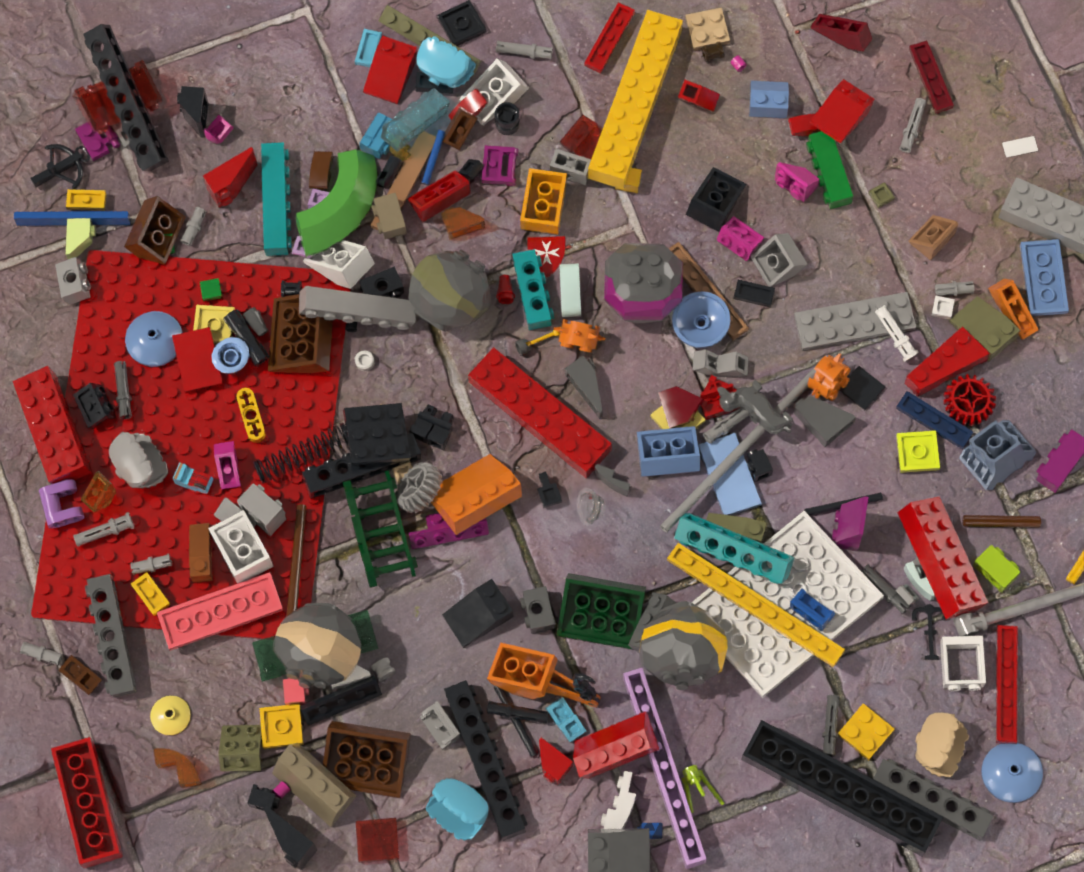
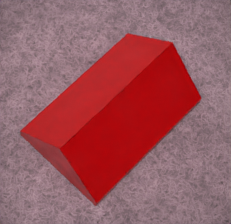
(440, 195)

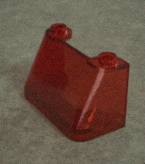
(98, 107)

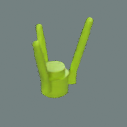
(693, 777)

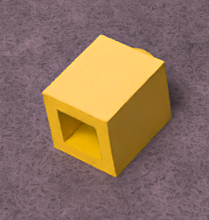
(633, 181)

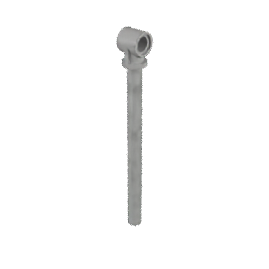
(969, 625)

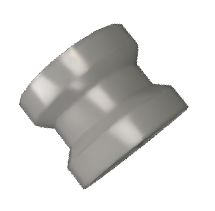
(383, 669)

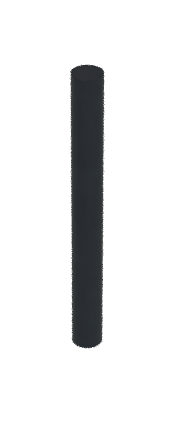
(837, 505)
(518, 725)

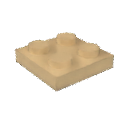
(707, 28)

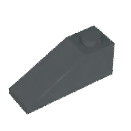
(583, 378)

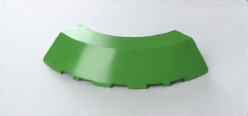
(344, 205)

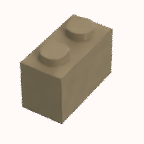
(389, 215)

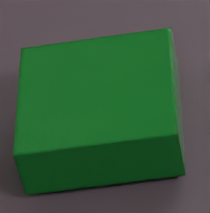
(210, 289)

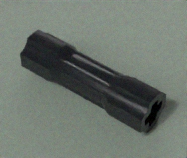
(238, 325)

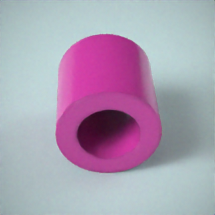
(738, 63)
(281, 789)

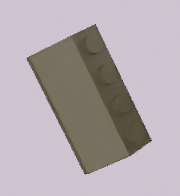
(313, 783)

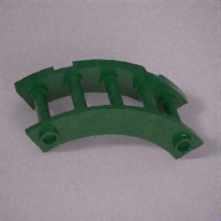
(363, 535)

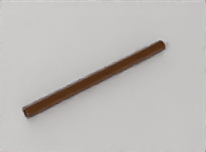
(296, 558)

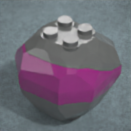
(643, 282)

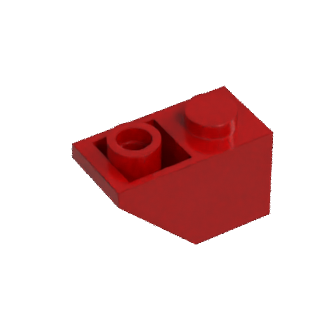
(698, 95)

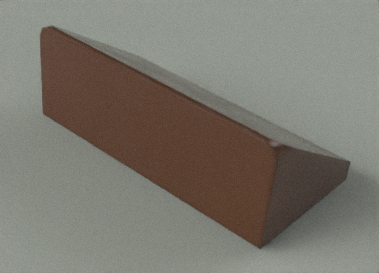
(459, 128)

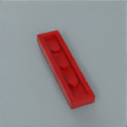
(609, 37)

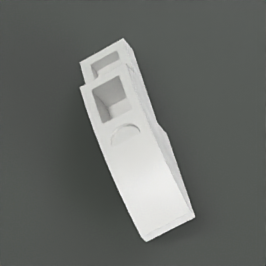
(623, 803)

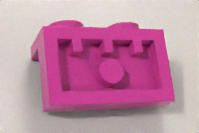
(739, 238)

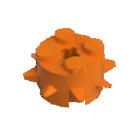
(579, 335)
(829, 377)

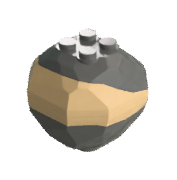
(317, 645)

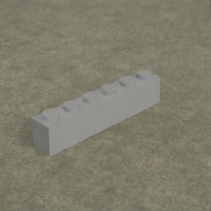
(356, 307)

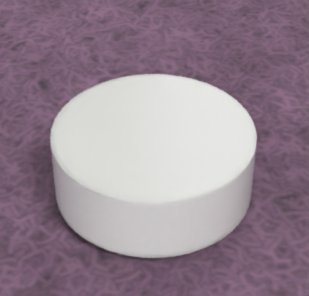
(364, 360)

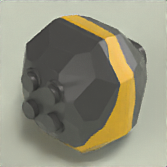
(683, 646)

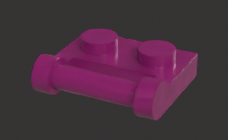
(493, 165)

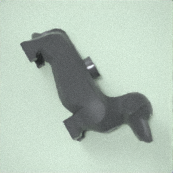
(757, 406)

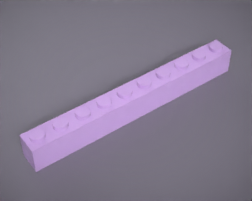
(666, 773)

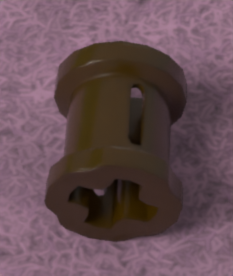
(712, 52)

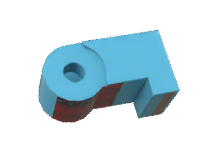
(192, 479)

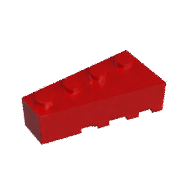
(952, 358)

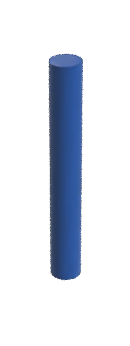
(433, 157)

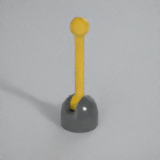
(523, 346)

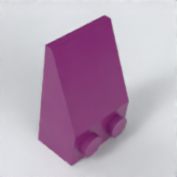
(850, 524)

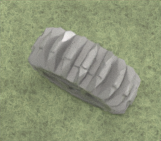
(418, 487)

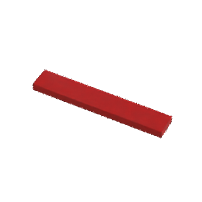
(1006, 684)

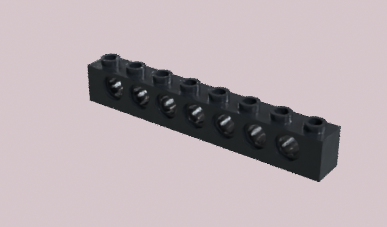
(141, 120)
(507, 828)

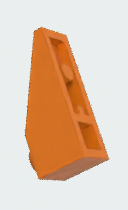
(1013, 306)

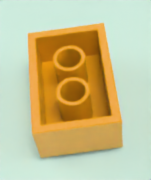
(543, 201)

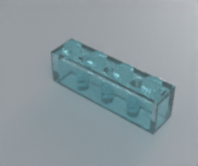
(414, 119)

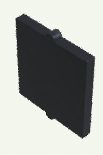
(862, 388)

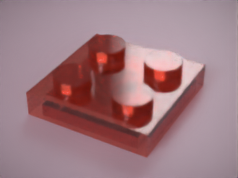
(377, 840)

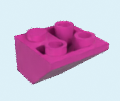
(796, 180)

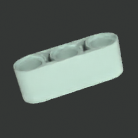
(570, 290)

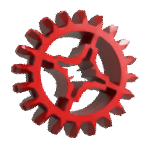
(953, 403)

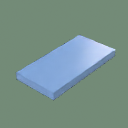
(736, 487)

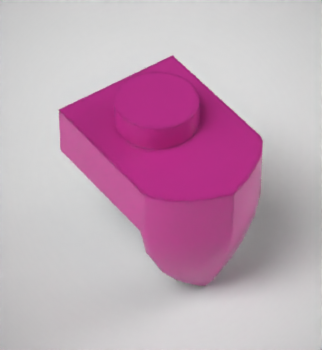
(218, 130)

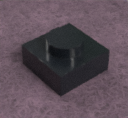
(471, 169)

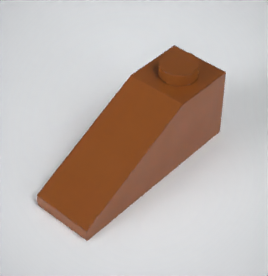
(200, 553)

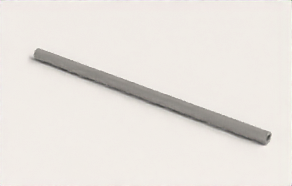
(734, 456)

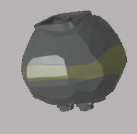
(449, 290)

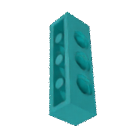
(535, 318)

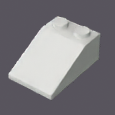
(497, 86)
(342, 263)
(241, 547)

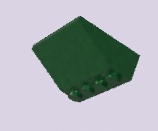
(600, 610)

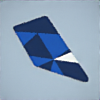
(655, 829)

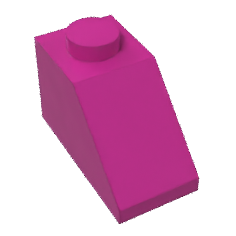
(227, 465)

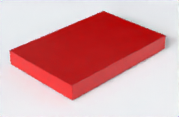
(195, 359)

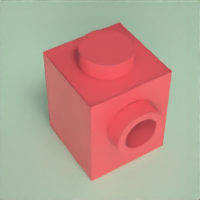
(294, 693)

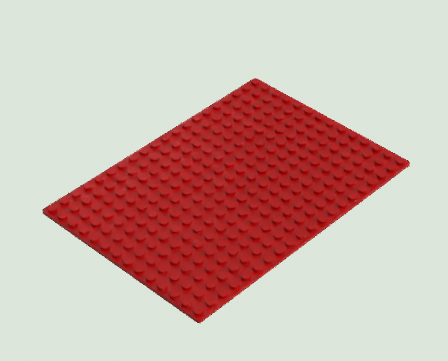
(185, 431)

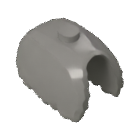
(137, 460)

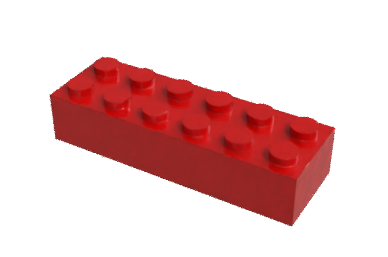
(51, 426)
(942, 557)
(86, 802)

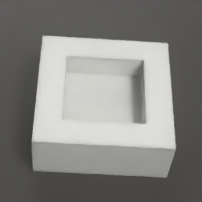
(943, 307)

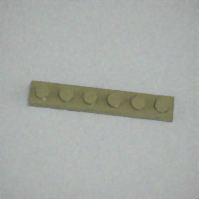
(413, 30)

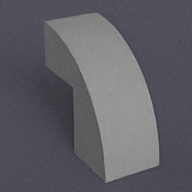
(722, 365)

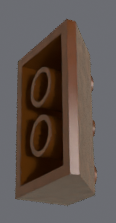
(148, 231)

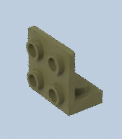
(240, 748)

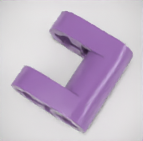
(51, 504)

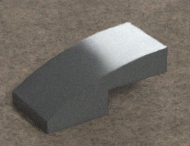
(607, 477)

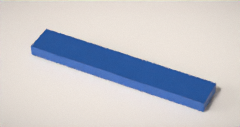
(61, 217)

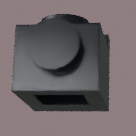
(759, 464)
(260, 798)

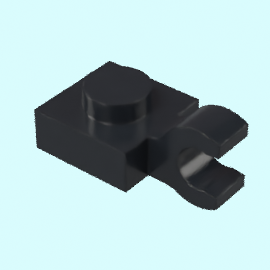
(548, 492)

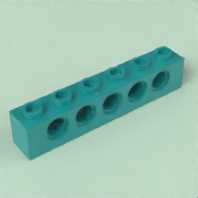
(744, 546)

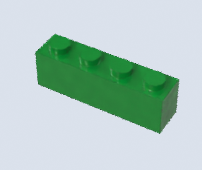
(830, 170)

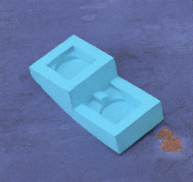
(565, 719)

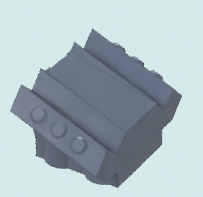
(996, 453)

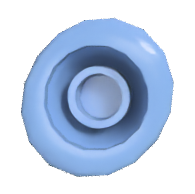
(230, 355)

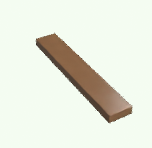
(411, 170)
(700, 282)

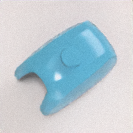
(444, 63)
(457, 808)

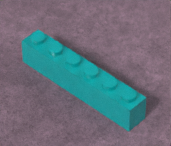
(275, 199)

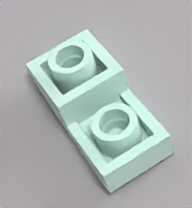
(921, 585)

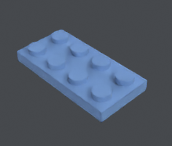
(1044, 277)

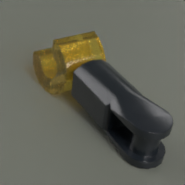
(392, 166)

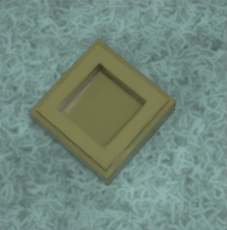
(881, 195)

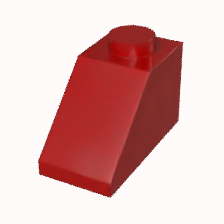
(554, 763)

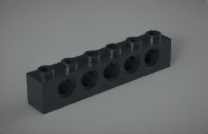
(318, 487)

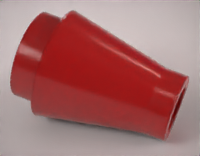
(505, 290)

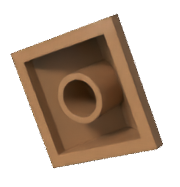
(933, 235)

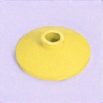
(174, 724)

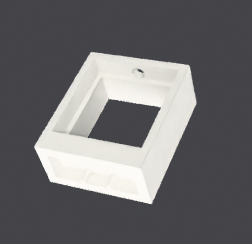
(963, 642)

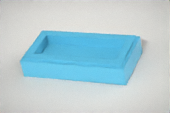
(367, 47)

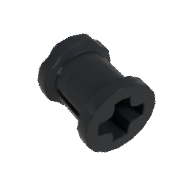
(290, 288)

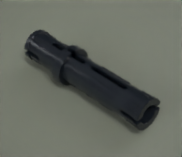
(512, 711)

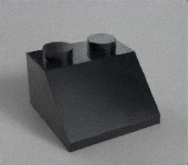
(194, 107)

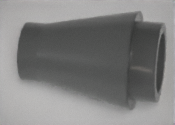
(255, 321)

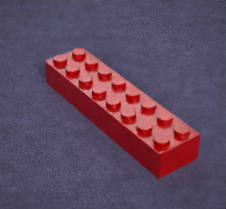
(539, 412)

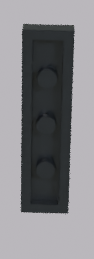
(341, 700)

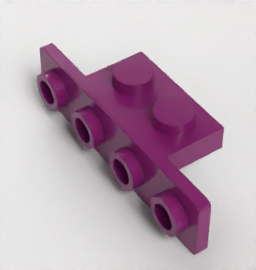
(440, 532)

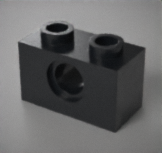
(385, 278)

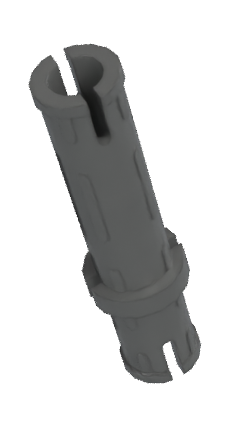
(123, 397)
(888, 592)
(832, 702)

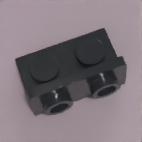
(94, 404)

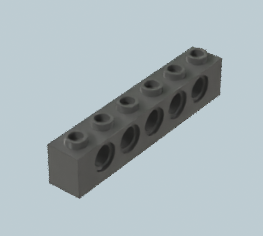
(126, 684)
(926, 786)

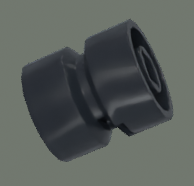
(507, 118)

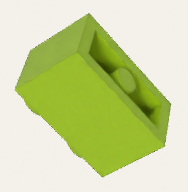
(996, 568)

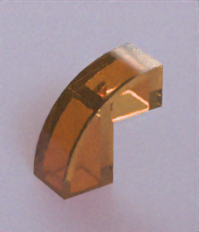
(186, 771)

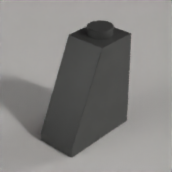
(823, 419)

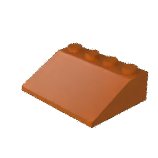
(476, 493)

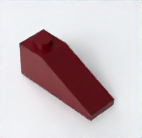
(844, 31)

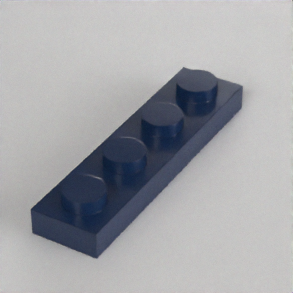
(934, 420)

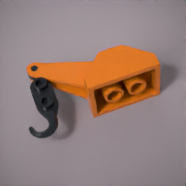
(529, 674)

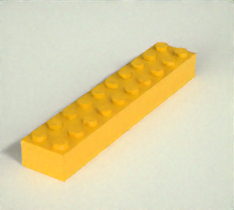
(635, 99)

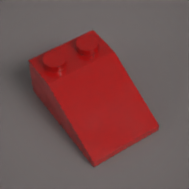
(390, 69)
(842, 111)
(230, 177)

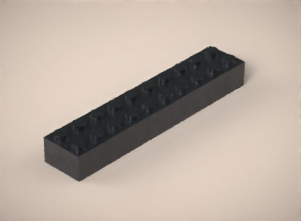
(842, 788)

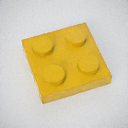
(281, 726)
(865, 731)

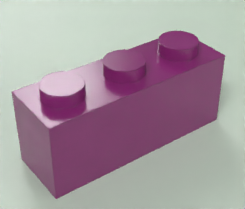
(1061, 461)

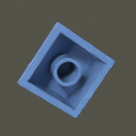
(768, 99)

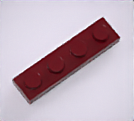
(931, 77)

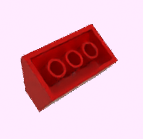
(614, 746)

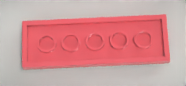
(219, 611)

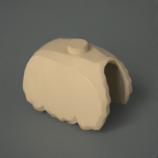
(941, 744)

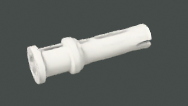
(900, 341)

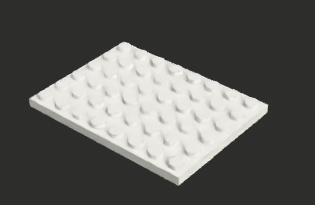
(822, 571)

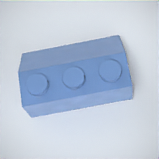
(668, 451)

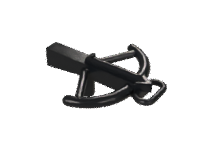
(55, 170)

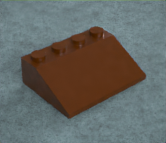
(297, 341)
(367, 757)

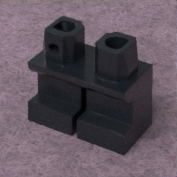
(432, 429)

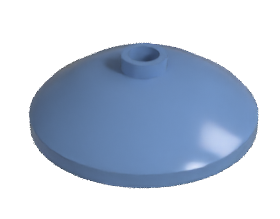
(698, 308)
(152, 350)
(1002, 781)

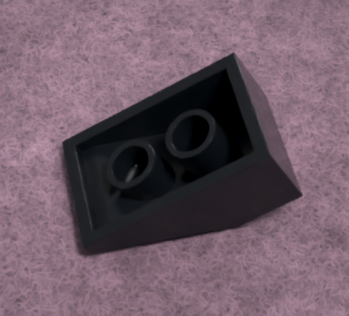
(715, 199)
(478, 613)
(295, 845)

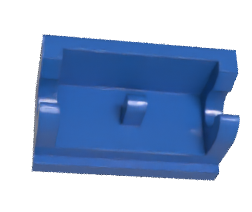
(811, 610)

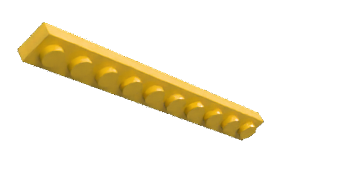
(756, 605)

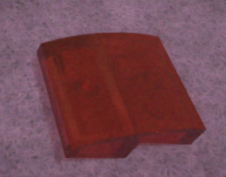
(582, 137)

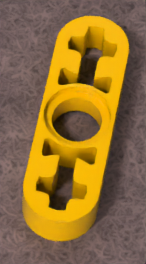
(249, 429)

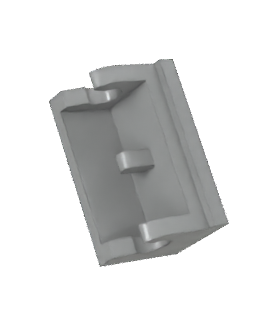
(440, 725)

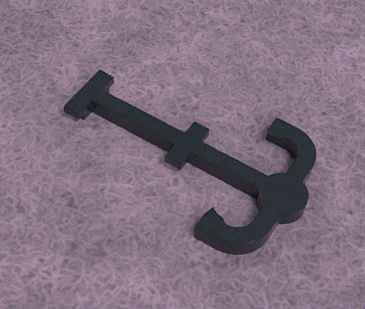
(929, 610)

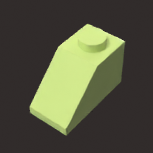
(79, 236)

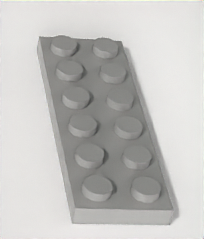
(852, 321)

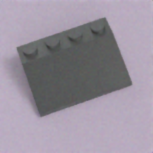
(618, 850)

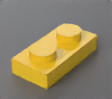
(86, 200)
(150, 594)

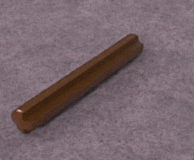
(1001, 521)

